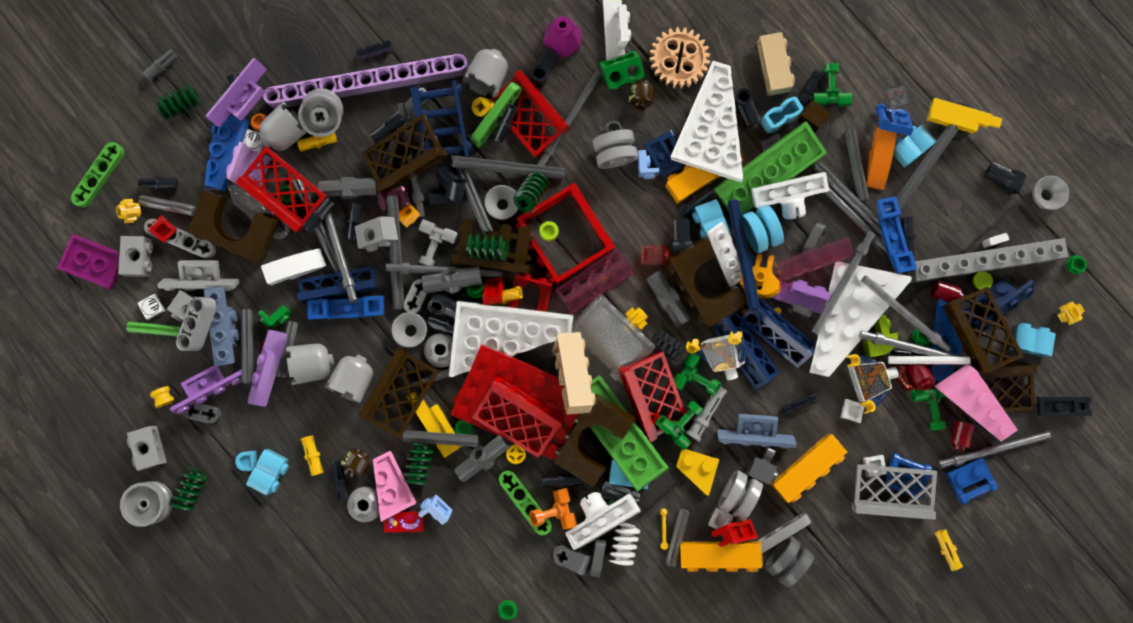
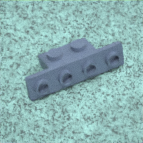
(222, 328)
(756, 431)

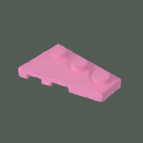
(390, 485)

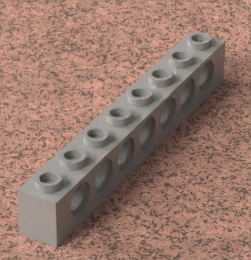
(989, 260)

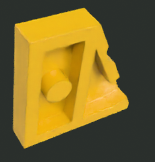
(698, 468)

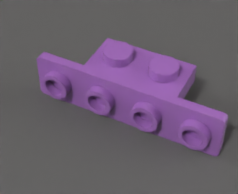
(240, 95)
(803, 295)
(266, 368)
(203, 385)

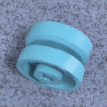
(762, 229)

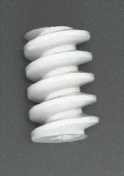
(625, 544)

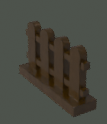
(521, 255)

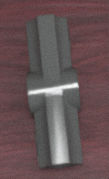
(348, 187)
(451, 280)
(668, 299)
(482, 458)

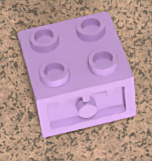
(242, 159)

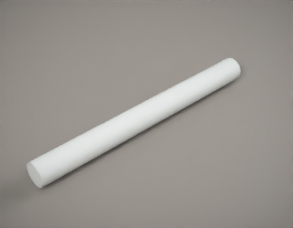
(928, 360)

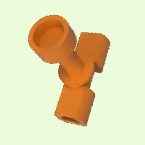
(559, 510)

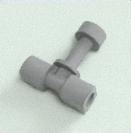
(437, 236)

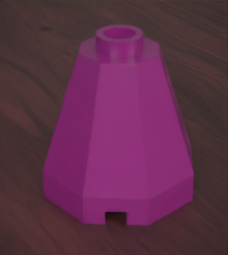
(563, 36)

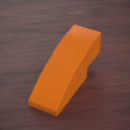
(880, 158)

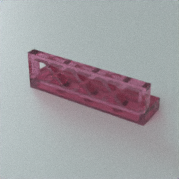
(814, 259)
(597, 282)

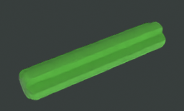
(154, 329)

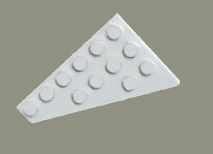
(711, 132)
(854, 311)
(502, 329)

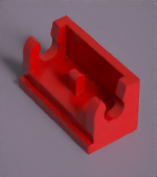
(736, 532)

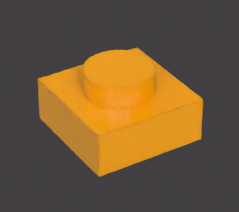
(408, 215)

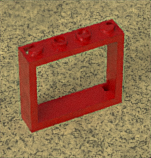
(573, 191)

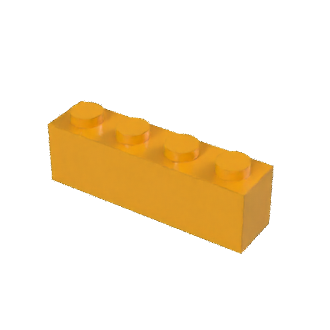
(689, 182)
(808, 468)
(711, 556)

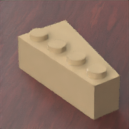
(573, 373)

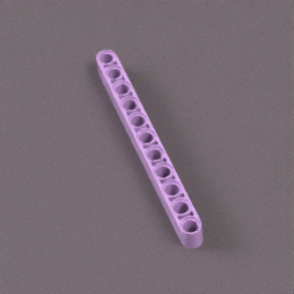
(357, 78)

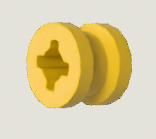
(487, 105)
(162, 397)
(517, 452)

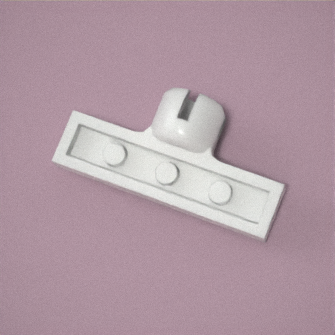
(790, 193)
(600, 518)

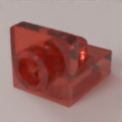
(655, 255)

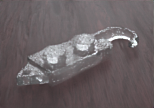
(250, 206)

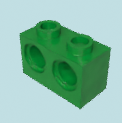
(621, 65)

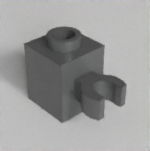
(762, 469)

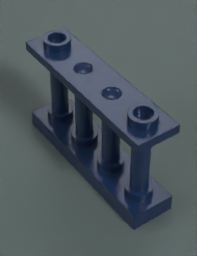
(419, 96)

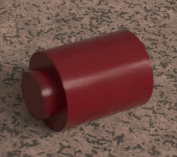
(945, 291)
(921, 376)
(962, 435)

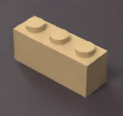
(775, 63)

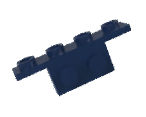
(1006, 299)

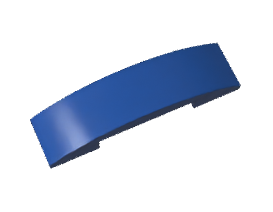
(893, 236)
(343, 309)

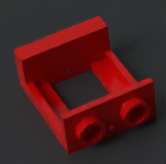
(543, 284)

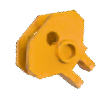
(765, 278)

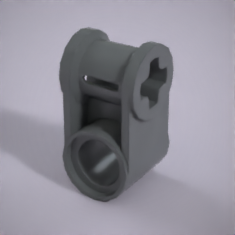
(575, 561)

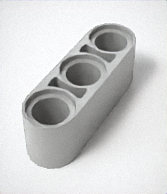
(196, 324)

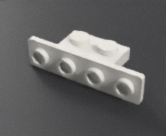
(615, 27)
(725, 253)

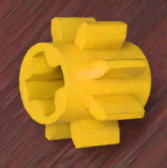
(128, 211)
(1070, 313)
(637, 317)

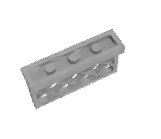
(893, 508)

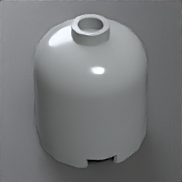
(486, 72)
(281, 128)
(309, 363)
(351, 378)

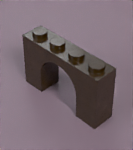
(208, 226)
(684, 267)
(573, 455)

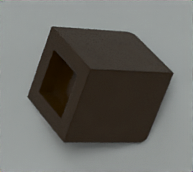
(814, 116)

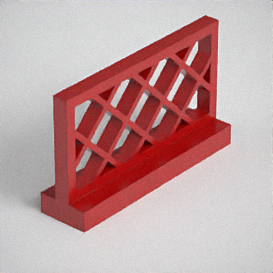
(543, 106)
(271, 202)
(637, 399)
(526, 403)

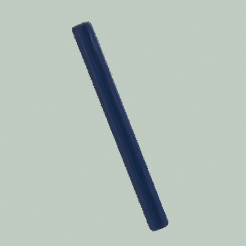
(743, 255)

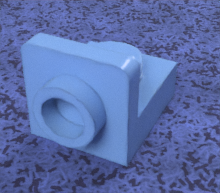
(643, 164)
(437, 508)

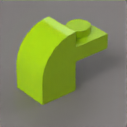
(881, 326)

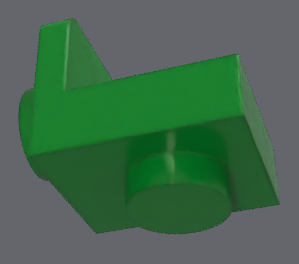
(278, 317)

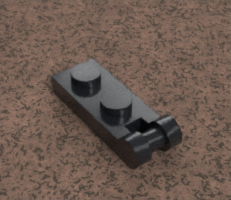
(1063, 406)

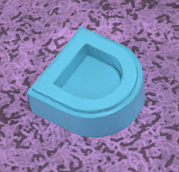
(246, 461)

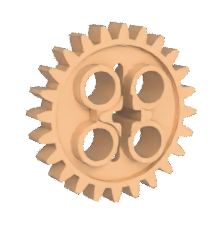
(696, 61)

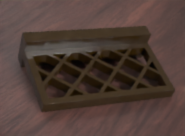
(410, 169)
(971, 341)
(1007, 371)
(384, 385)

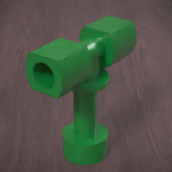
(832, 95)
(691, 374)
(931, 396)
(676, 429)

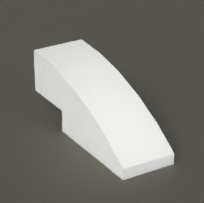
(293, 266)

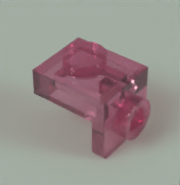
(400, 192)

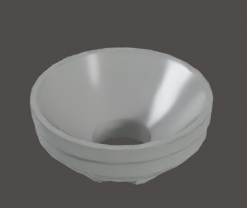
(1057, 188)
(498, 193)
(400, 325)
(429, 350)
(368, 494)

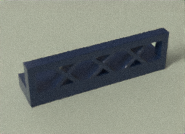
(335, 291)
(770, 318)
(753, 367)

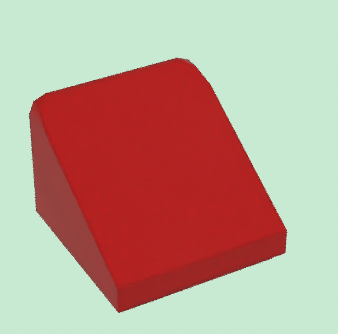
(162, 229)

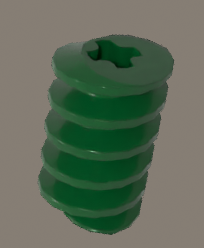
(178, 102)
(530, 192)
(487, 248)
(419, 464)
(190, 489)

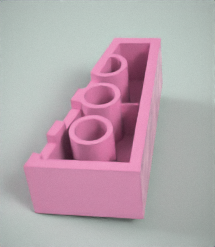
(974, 397)

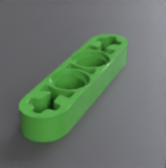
(489, 123)
(94, 172)
(522, 504)

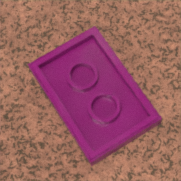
(90, 262)

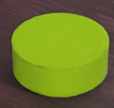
(548, 231)
(982, 280)

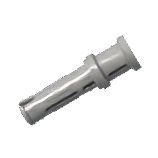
(702, 421)

